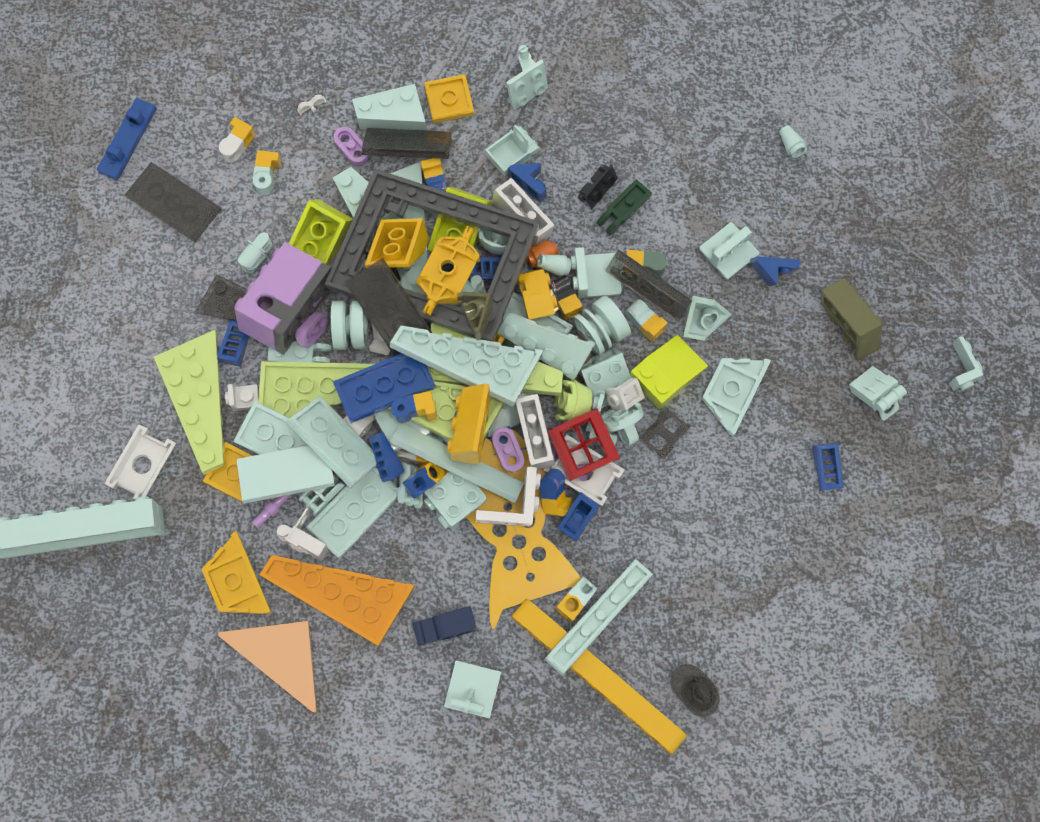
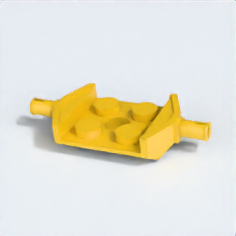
(443, 286)

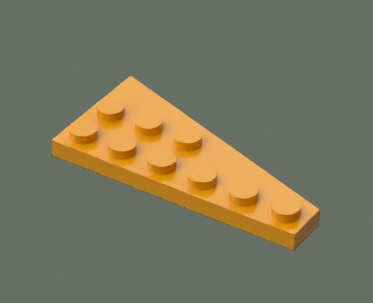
(350, 598)

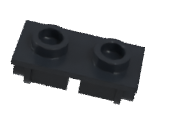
(604, 179)

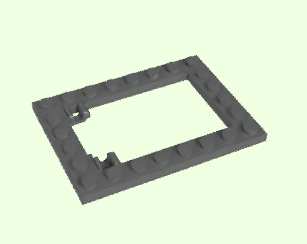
(379, 199)

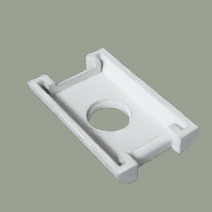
(139, 446)
(601, 479)

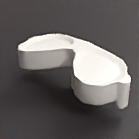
(316, 100)

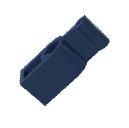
(444, 626)

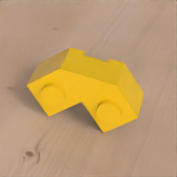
(536, 294)

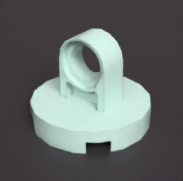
(623, 422)

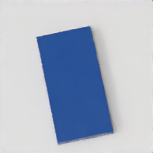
(381, 384)

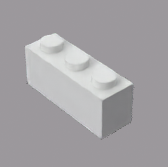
(515, 200)
(535, 432)

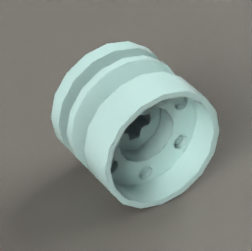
(601, 325)

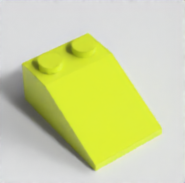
(452, 228)
(320, 231)
(668, 371)

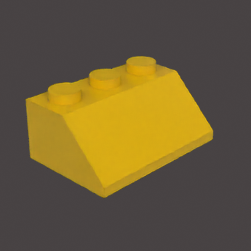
(470, 424)

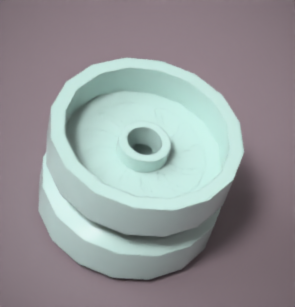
(348, 325)

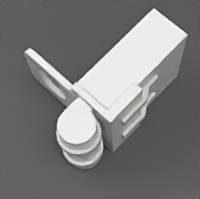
(302, 541)

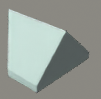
(704, 318)

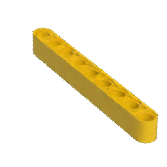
(603, 680)

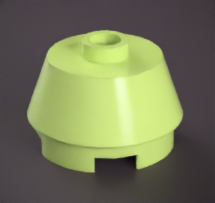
(574, 400)

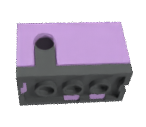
(282, 297)

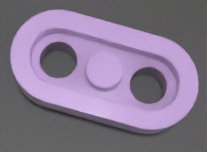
(351, 147)
(311, 329)
(508, 450)

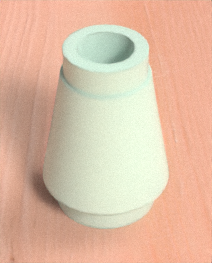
(793, 142)
(556, 264)

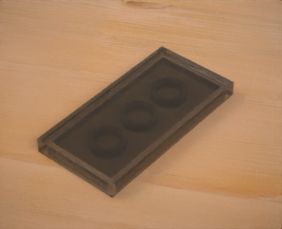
(407, 143)
(173, 202)
(648, 285)
(385, 301)

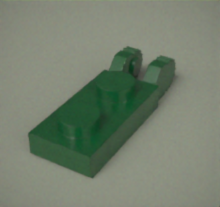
(625, 205)

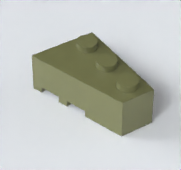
(854, 317)

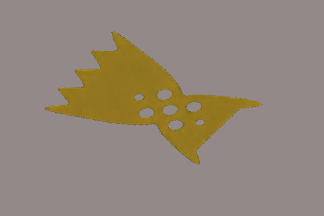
(512, 587)

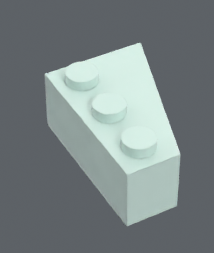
(390, 110)

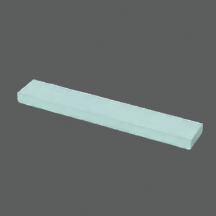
(437, 453)
(598, 617)

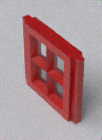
(603, 437)

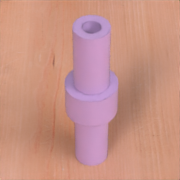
(270, 509)

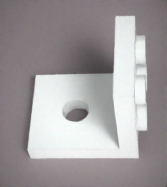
(530, 505)

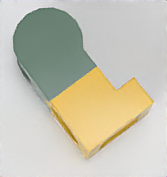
(652, 261)

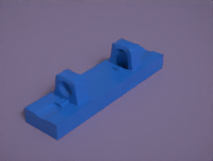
(126, 139)

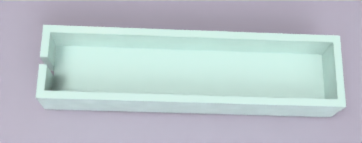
(80, 527)

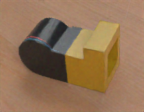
(566, 298)

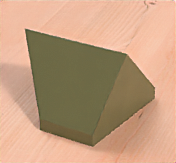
(477, 309)

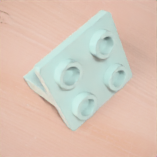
(729, 250)

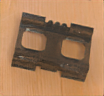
(658, 428)

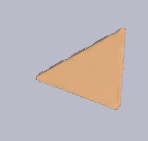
(281, 654)

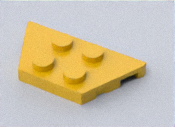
(234, 580)

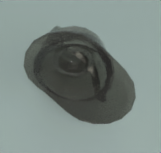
(695, 690)

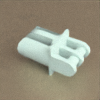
(255, 253)
(324, 494)
(403, 494)

